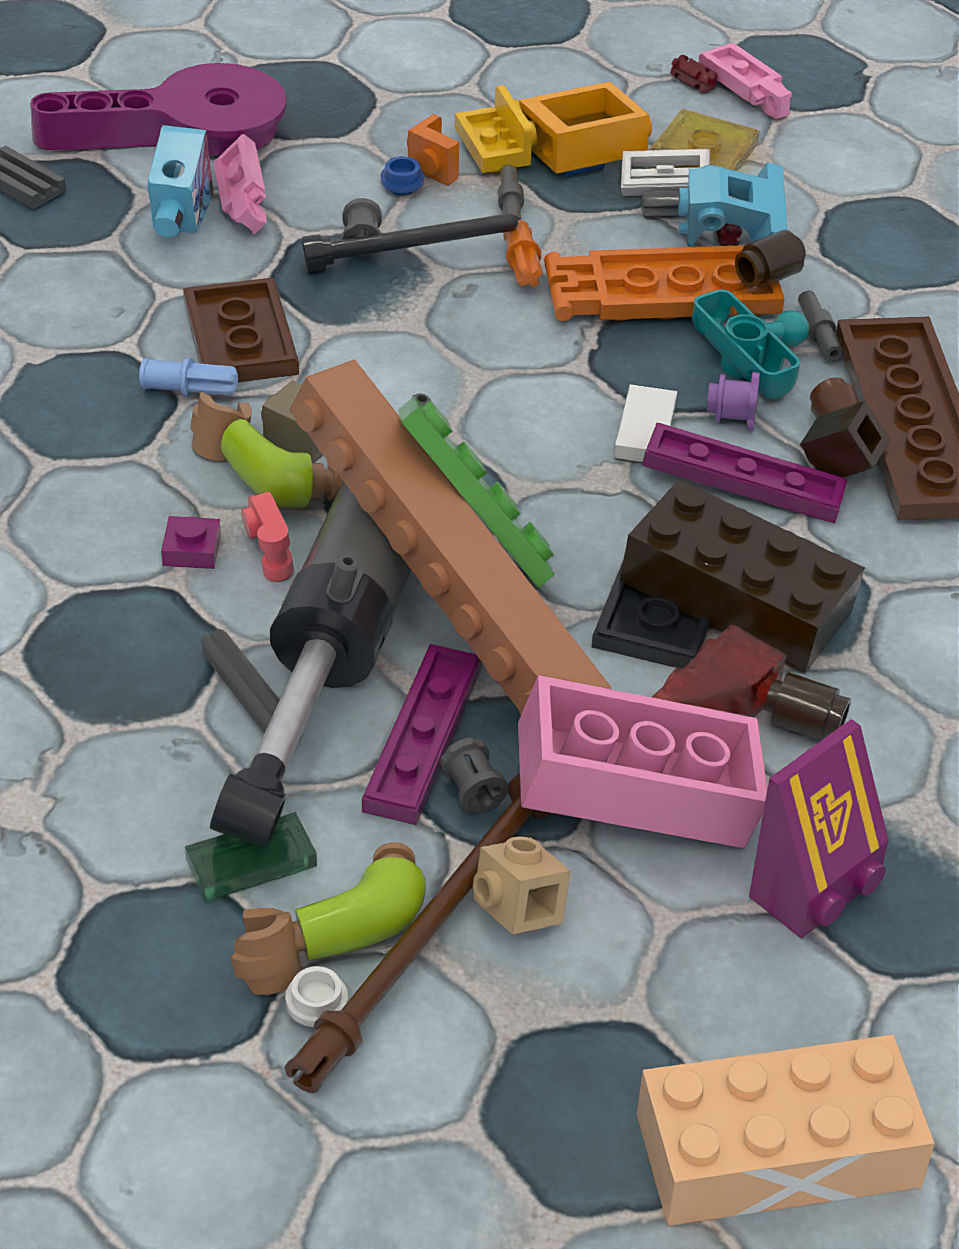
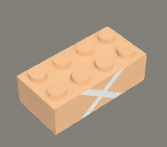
(783, 1129)

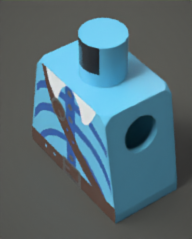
(180, 201)

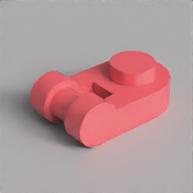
(266, 523)

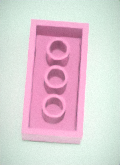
(641, 762)

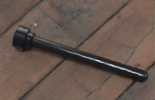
(323, 251)

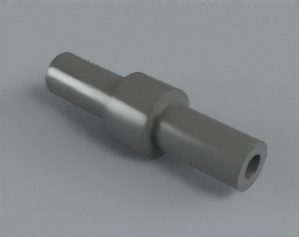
(510, 192)
(821, 325)

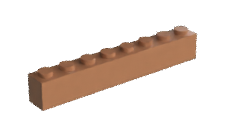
(438, 534)

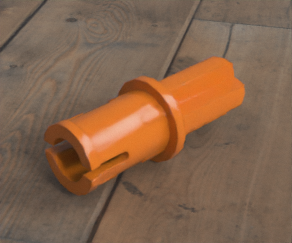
(523, 255)

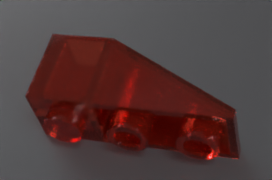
(727, 674)

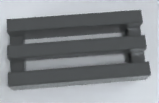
(31, 174)

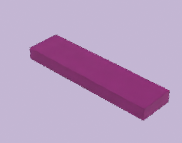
(745, 472)
(421, 735)

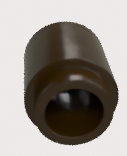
(770, 259)
(806, 706)

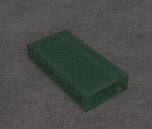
(231, 865)

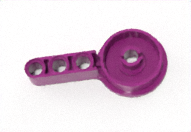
(207, 97)

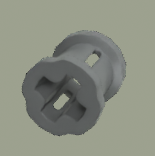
(361, 219)
(474, 775)

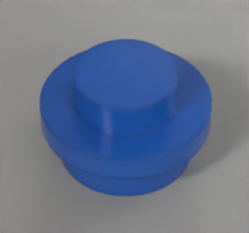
(402, 175)

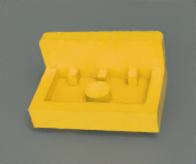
(497, 134)

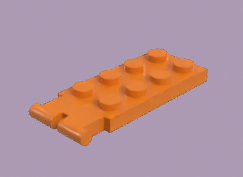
(650, 283)

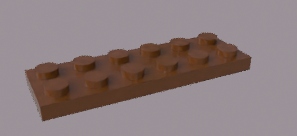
(914, 397)

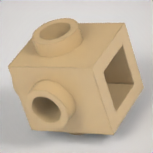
(521, 885)

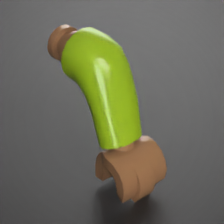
(289, 476)
(370, 912)

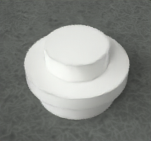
(313, 993)

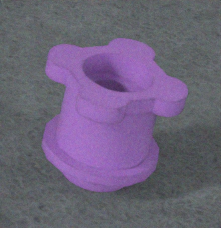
(734, 399)

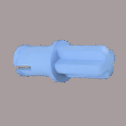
(188, 377)

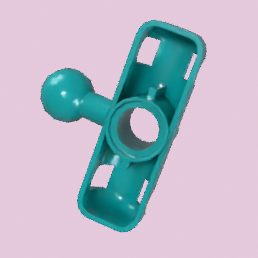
(750, 343)

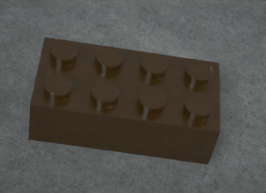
(741, 572)

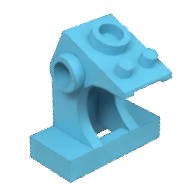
(708, 205)

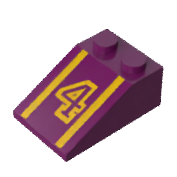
(820, 834)

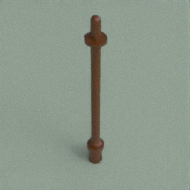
(339, 1032)

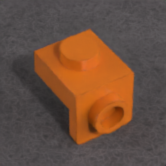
(434, 151)

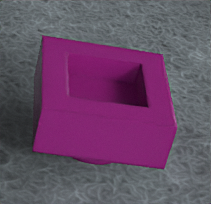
(191, 542)

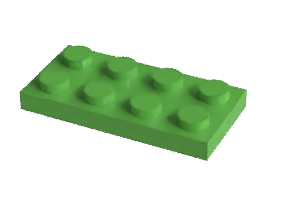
(490, 503)

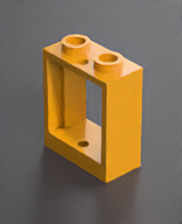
(586, 126)

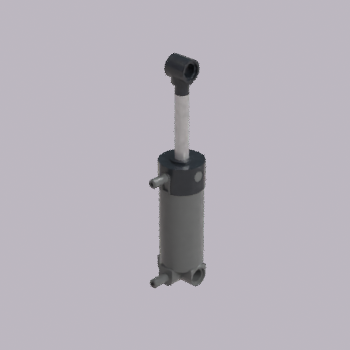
(326, 638)

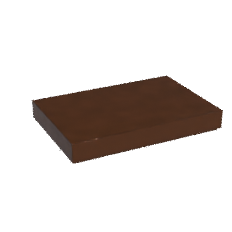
(242, 328)

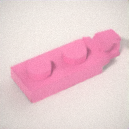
(749, 78)
(241, 184)

